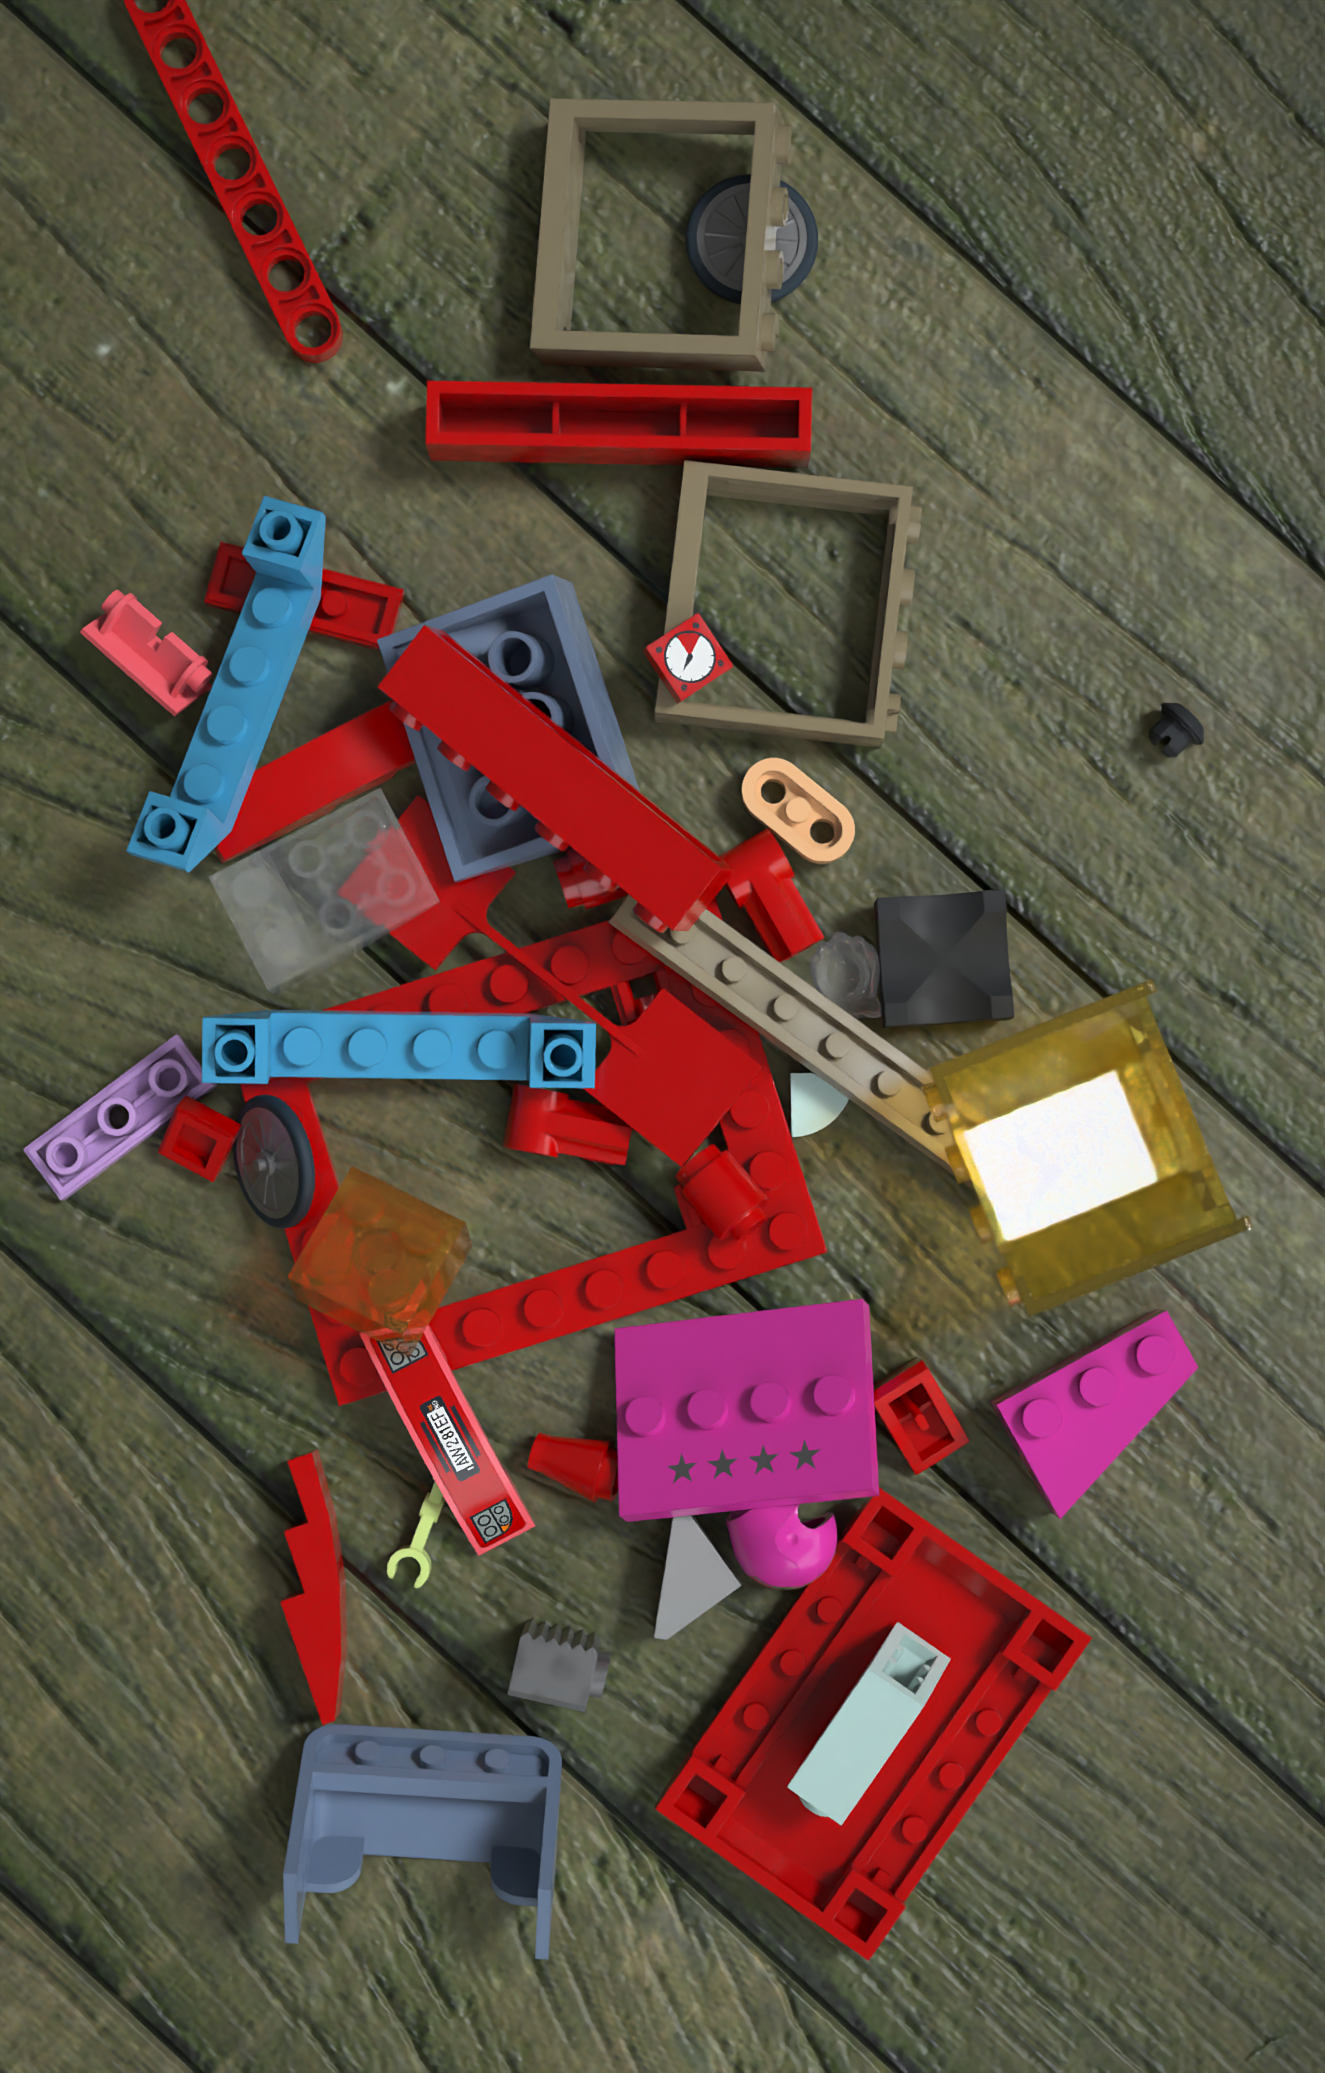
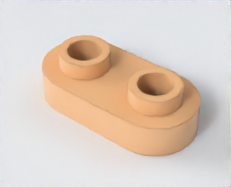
(800, 809)

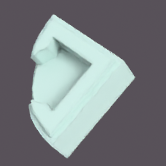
(813, 1103)

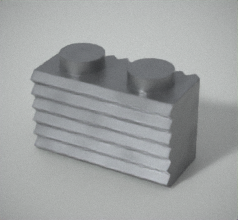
(558, 1666)

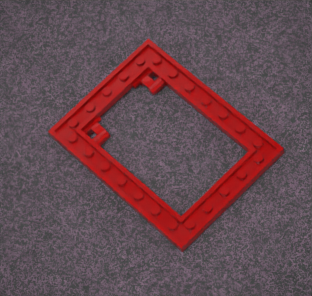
(614, 1283)

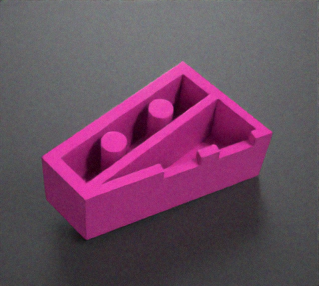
(1093, 1405)

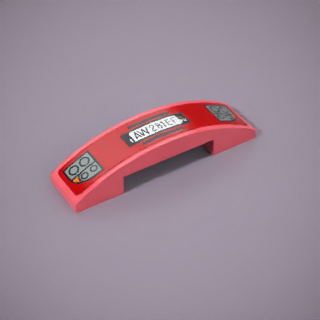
(451, 1442)

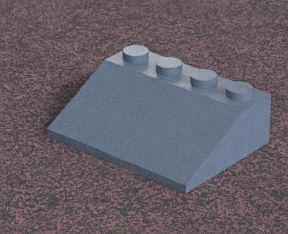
(543, 651)

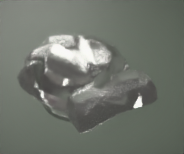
(848, 974)

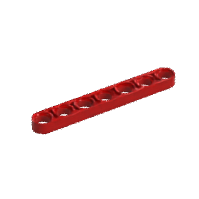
(239, 194)

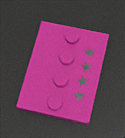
(745, 1411)

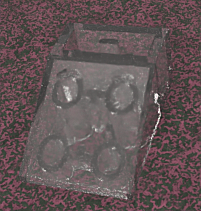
(324, 892)

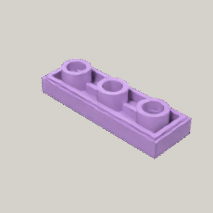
(88, 1143)

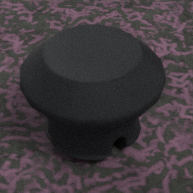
(1178, 728)

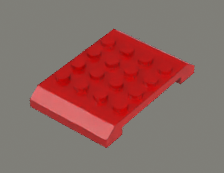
(1002, 1666)

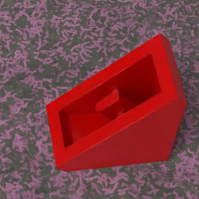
(917, 1415)

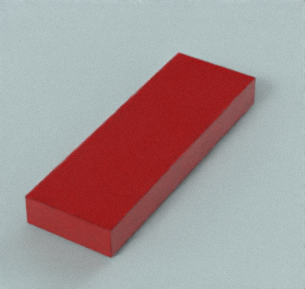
(348, 609)

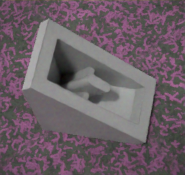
(692, 1579)

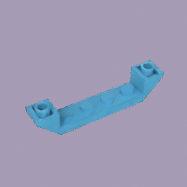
(246, 694)
(398, 1046)

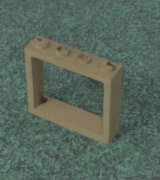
(559, 229)
(895, 591)

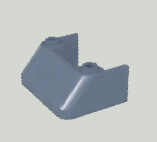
(428, 1800)

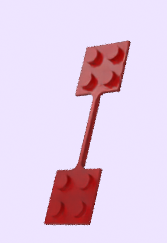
(664, 1072)

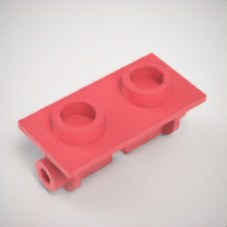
(161, 667)

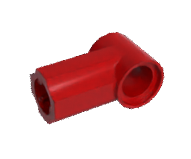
(770, 897)
(553, 1124)

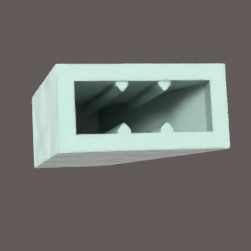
(869, 1724)

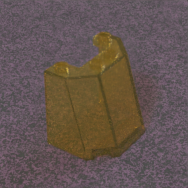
(1080, 1152)

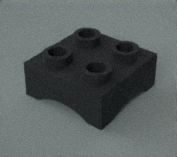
(943, 959)

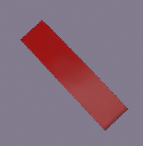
(318, 778)
(319, 1610)

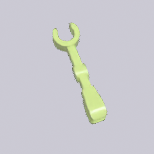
(429, 1514)

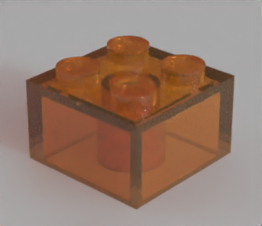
(380, 1261)

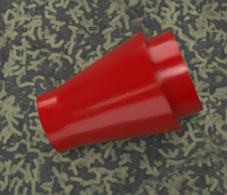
(578, 1464)

